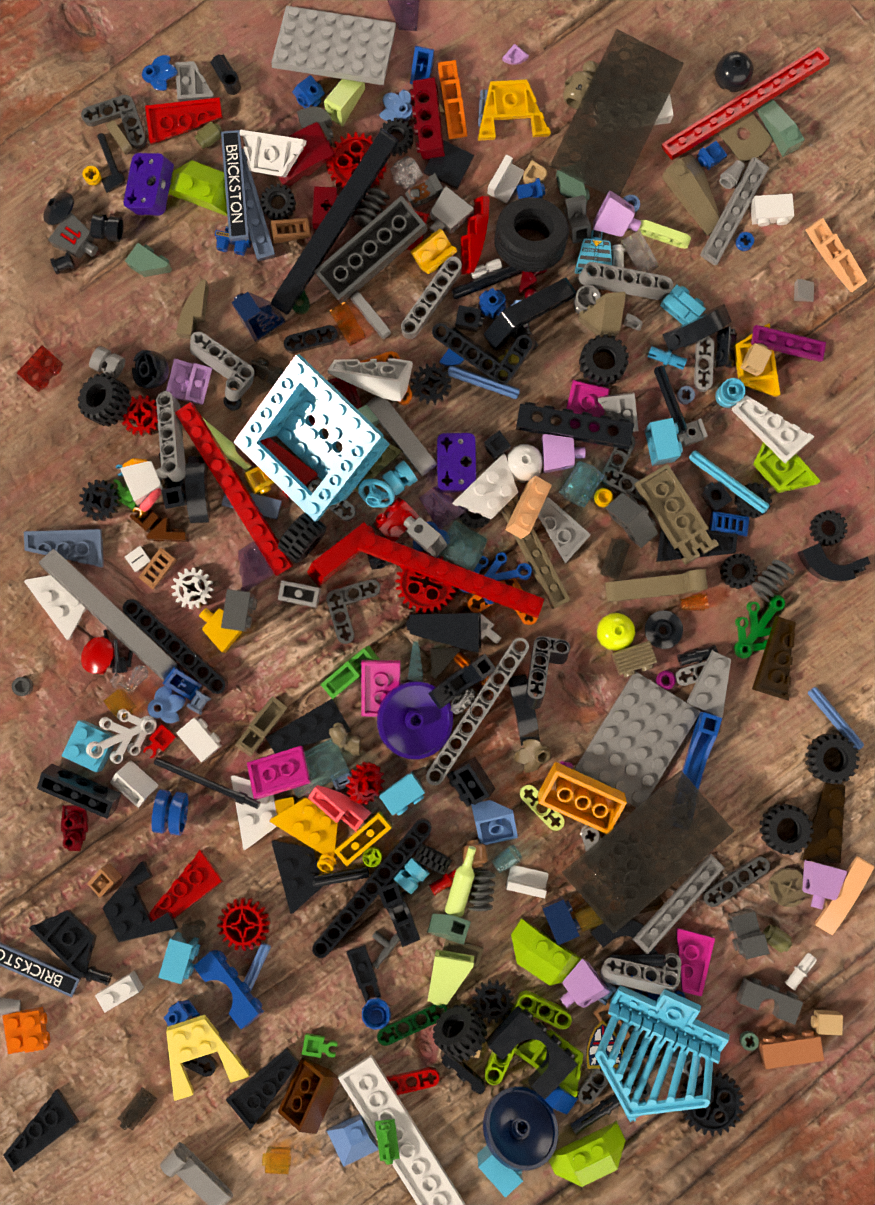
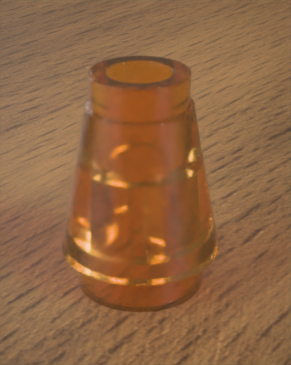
(696, 602)

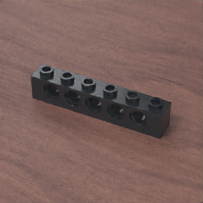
(583, 434)

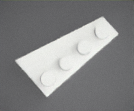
(772, 429)

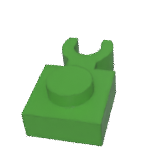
(125, 494)
(315, 1045)

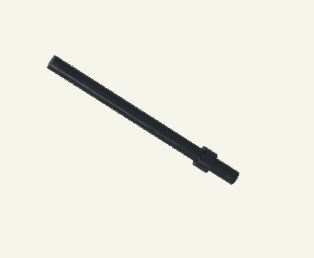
(240, 797)

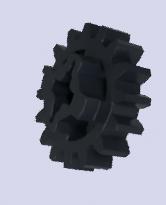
(438, 382)
(92, 497)
(499, 1006)

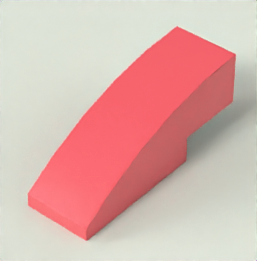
(339, 806)

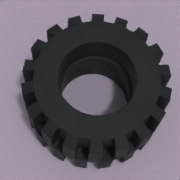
(608, 345)
(104, 399)
(301, 538)
(847, 762)
(800, 836)
(459, 1032)

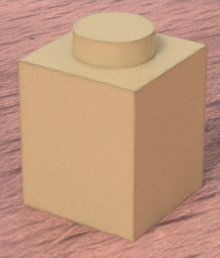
(756, 359)
(827, 1022)

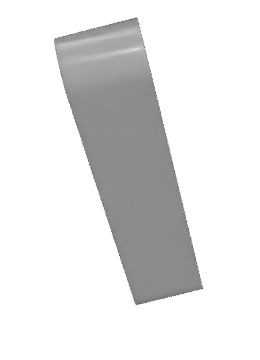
(635, 279)
(432, 289)
(402, 435)
(170, 437)

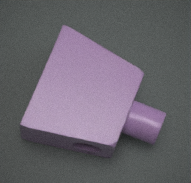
(615, 216)
(559, 453)
(822, 882)
(583, 986)

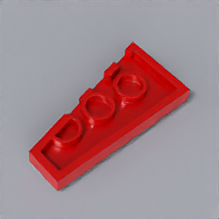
(176, 118)
(192, 885)

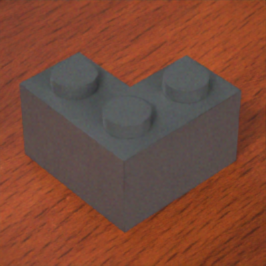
(633, 519)
(238, 609)
(747, 936)

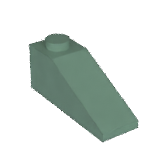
(780, 127)

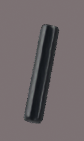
(340, 876)
(653, 960)

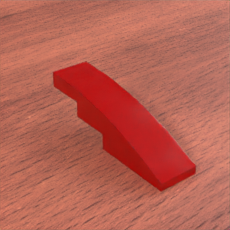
(473, 242)

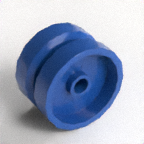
(170, 812)

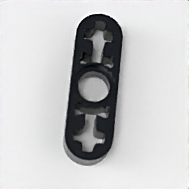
(322, 330)

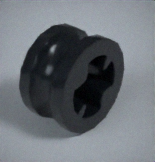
(231, 407)

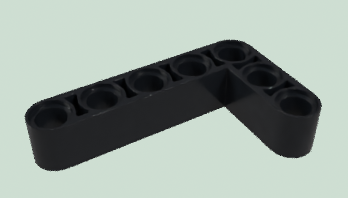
(528, 310)
(483, 354)

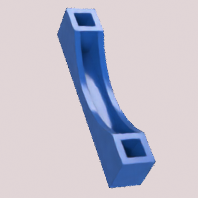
(700, 746)

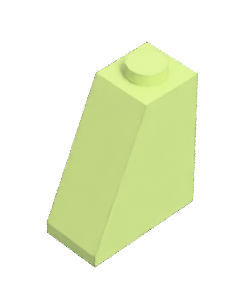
(343, 100)
(448, 974)

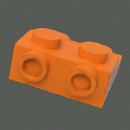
(26, 1030)

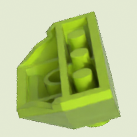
(200, 186)
(542, 954)
(590, 1156)

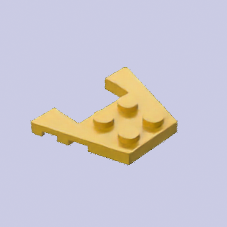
(511, 101)

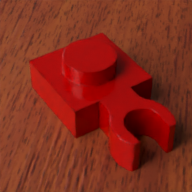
(161, 739)

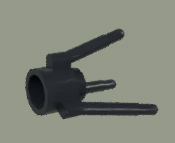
(118, 663)

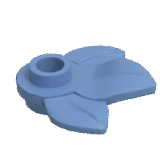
(395, 105)
(169, 705)

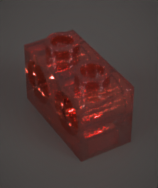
(36, 364)

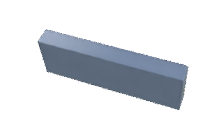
(268, 506)

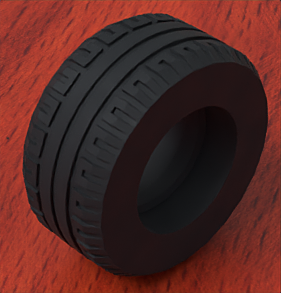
(536, 215)

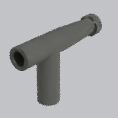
(388, 947)

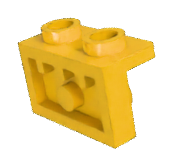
(433, 251)

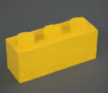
(363, 838)

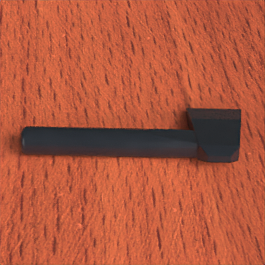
(116, 179)

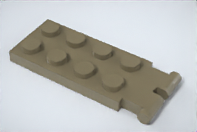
(675, 513)

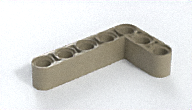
(685, 583)

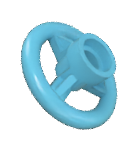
(376, 495)

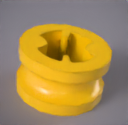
(87, 172)
(326, 863)

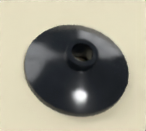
(58, 208)
(673, 628)

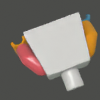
(143, 483)

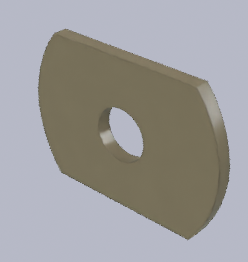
(753, 146)

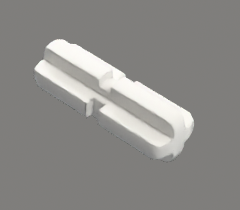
(490, 267)

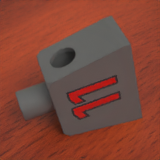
(73, 238)

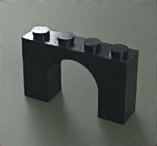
(520, 1027)

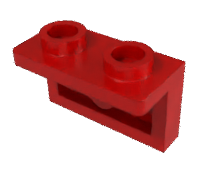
(392, 520)

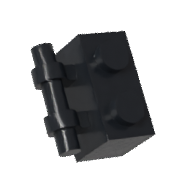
(471, 782)

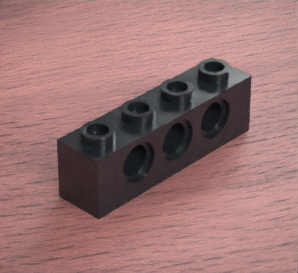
(79, 791)

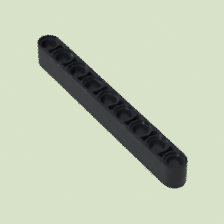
(365, 894)

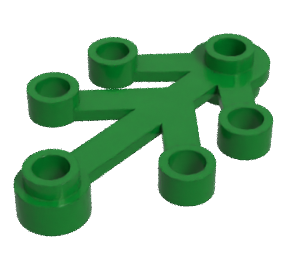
(757, 629)

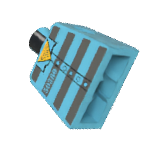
(594, 251)

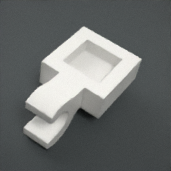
(486, 627)

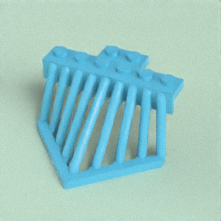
(670, 1020)

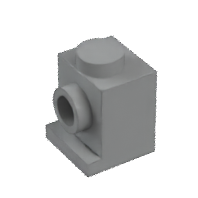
(698, 430)

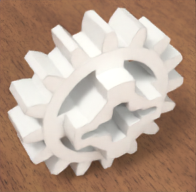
(196, 582)

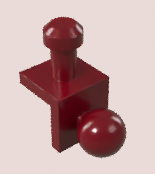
(527, 283)

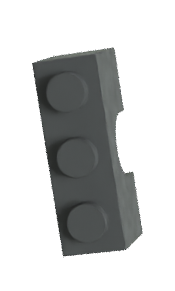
(786, 1005)

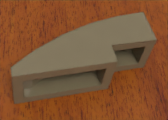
(193, 310)
(261, 726)

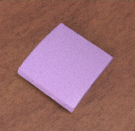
(188, 381)

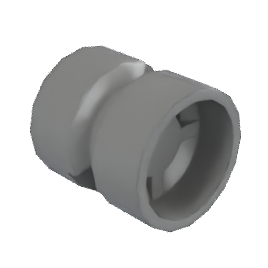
(585, 296)
(105, 361)

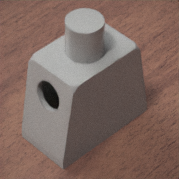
(449, 212)
(425, 536)

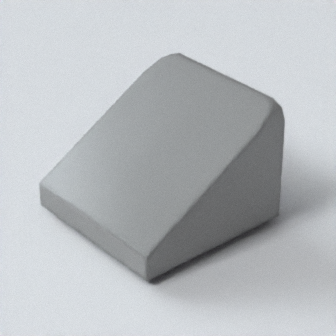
(803, 290)

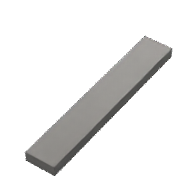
(734, 211)
(678, 903)

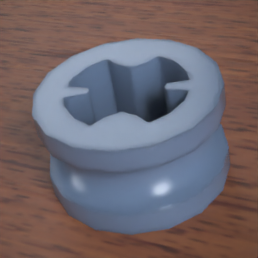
(680, 393)

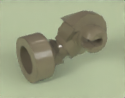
(338, 736)

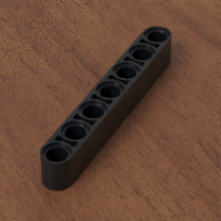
(166, 644)

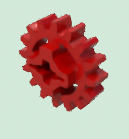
(137, 411)
(365, 783)

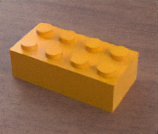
(581, 798)

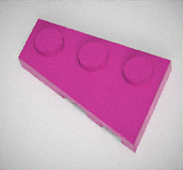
(695, 956)

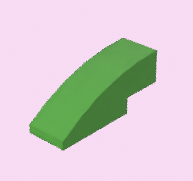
(347, 673)

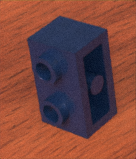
(560, 920)

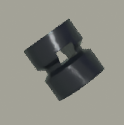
(107, 227)

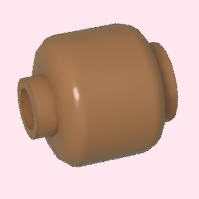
(480, 856)

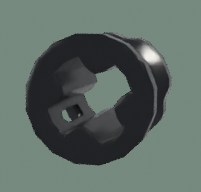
(62, 263)

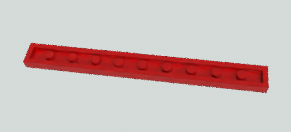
(745, 103)
(233, 488)
(450, 574)

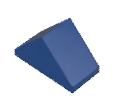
(422, 63)
(182, 683)
(561, 1100)

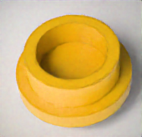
(603, 497)

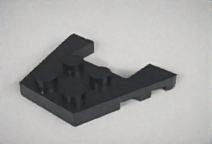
(128, 912)

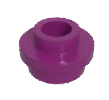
(670, 676)

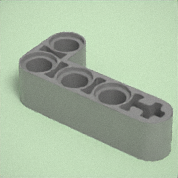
(202, 348)
(612, 967)
(196, 1175)

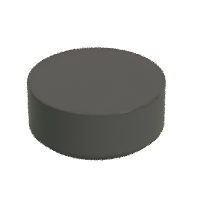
(22, 686)

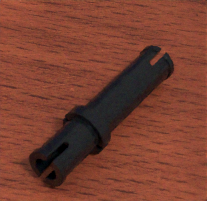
(578, 1124)

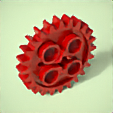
(343, 173)
(420, 599)

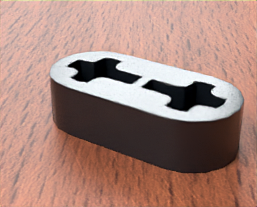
(200, 1068)

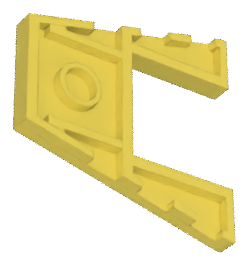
(193, 1040)

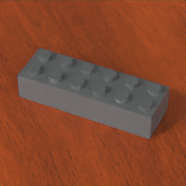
(371, 250)

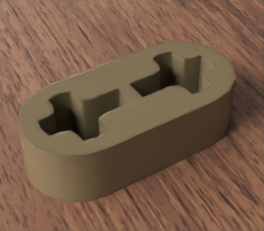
(119, 137)

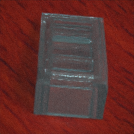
(415, 668)

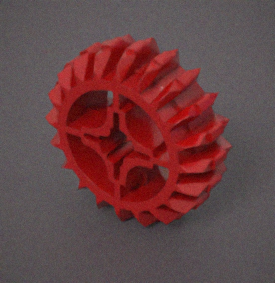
(235, 924)

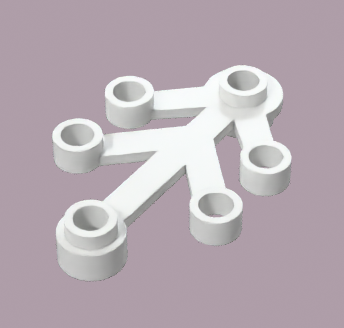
(124, 736)

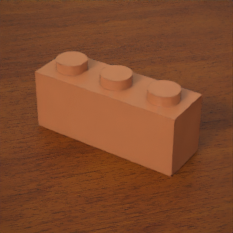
(790, 1049)

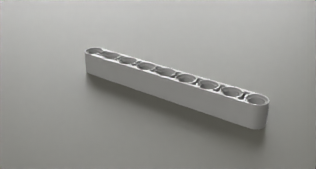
(108, 614)
(469, 717)

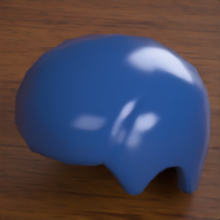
(376, 1013)

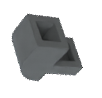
(316, 114)
(577, 219)

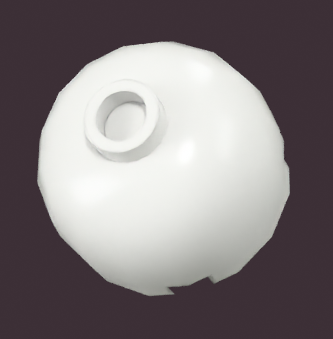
(525, 462)

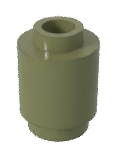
(208, 135)
(777, 938)

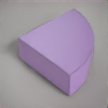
(515, 56)

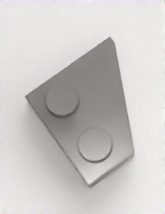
(191, 83)
(621, 407)

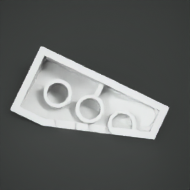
(382, 379)

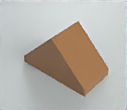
(104, 880)

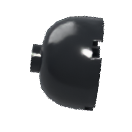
(734, 71)
(150, 369)

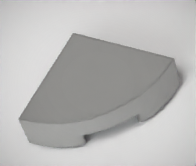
(632, 322)

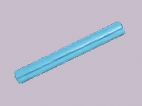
(729, 482)

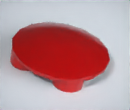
(97, 655)

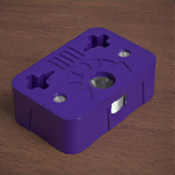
(148, 184)
(461, 447)

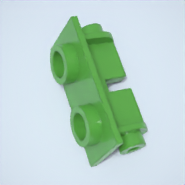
(387, 1140)

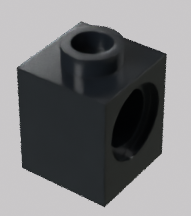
(463, 312)
(497, 445)
(724, 497)

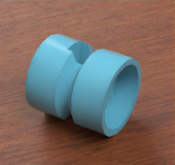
(730, 393)
(400, 477)
(411, 875)

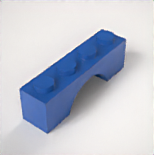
(244, 1006)

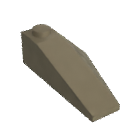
(691, 187)
(605, 315)

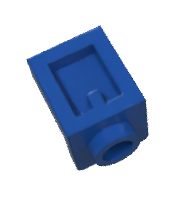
(711, 155)
(533, 189)

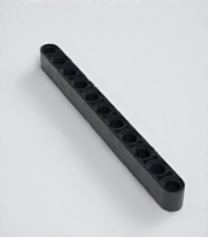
(334, 222)

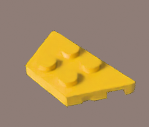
(766, 381)
(308, 825)

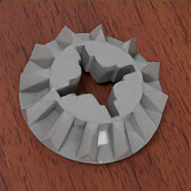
(463, 700)

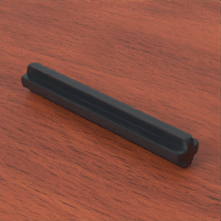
(484, 282)
(670, 398)

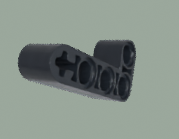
(552, 651)

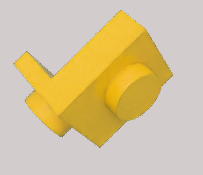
(258, 481)

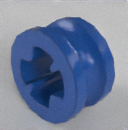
(740, 245)

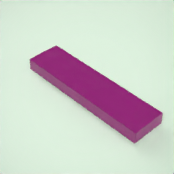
(789, 343)

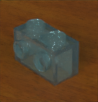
(581, 484)

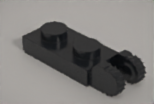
(363, 970)
(465, 1073)

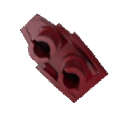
(74, 827)

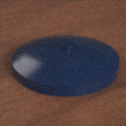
(520, 1129)

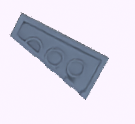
(75, 545)

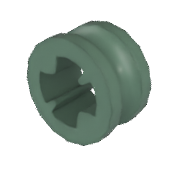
(754, 1045)

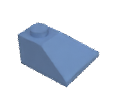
(494, 822)
(352, 1139)

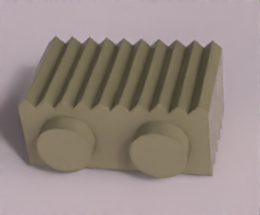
(634, 658)

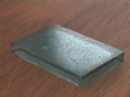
(324, 765)

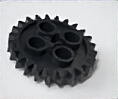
(728, 1106)

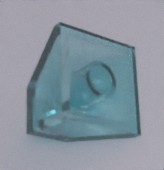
(463, 546)

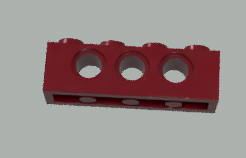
(432, 146)

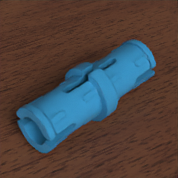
(667, 357)

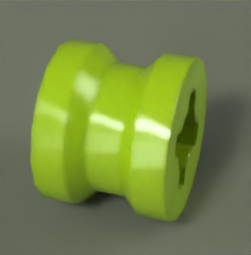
(371, 859)

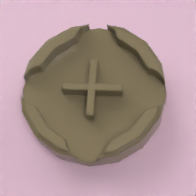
(786, 887)

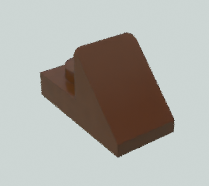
(162, 533)

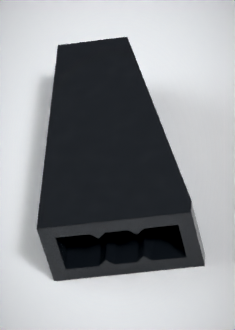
(457, 630)

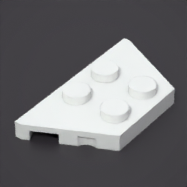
(270, 152)
(490, 491)
(58, 603)
(253, 822)

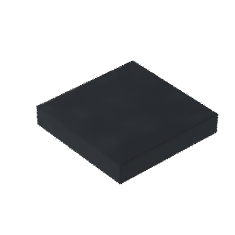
(451, 167)

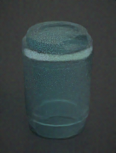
(507, 858)

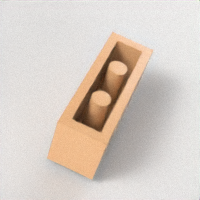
(528, 507)

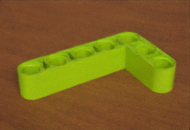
(550, 1017)

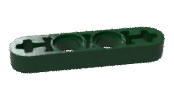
(410, 1019)

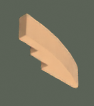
(835, 255)
(837, 909)

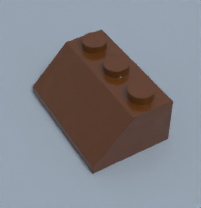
(308, 1096)

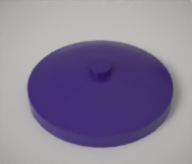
(412, 722)

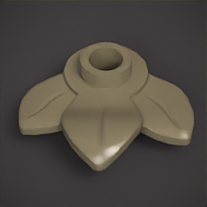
(531, 755)

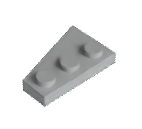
(562, 529)
(711, 685)

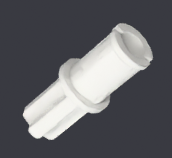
(801, 971)

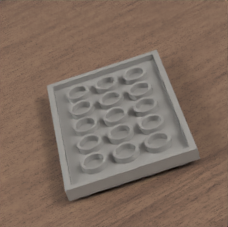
(334, 45)
(637, 739)

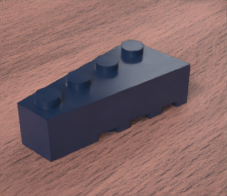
(257, 314)

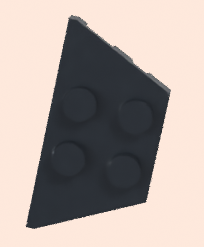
(296, 869)
(68, 940)

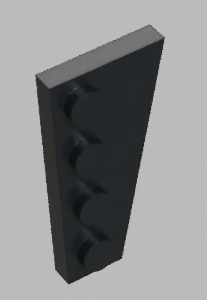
(726, 545)
(308, 728)
(260, 1089)
(46, 1127)

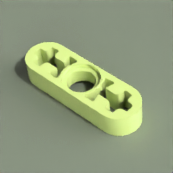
(664, 234)
(548, 821)

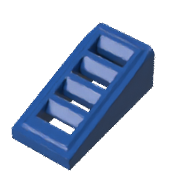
(714, 522)

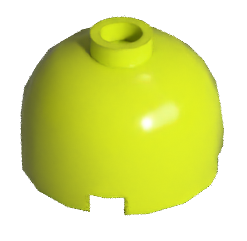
(615, 631)

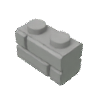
(299, 594)

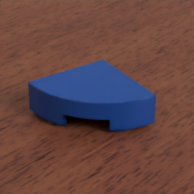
(451, 358)

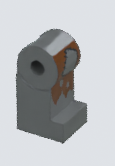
(424, 191)

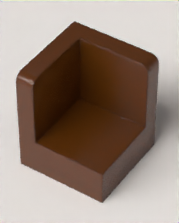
(147, 523)

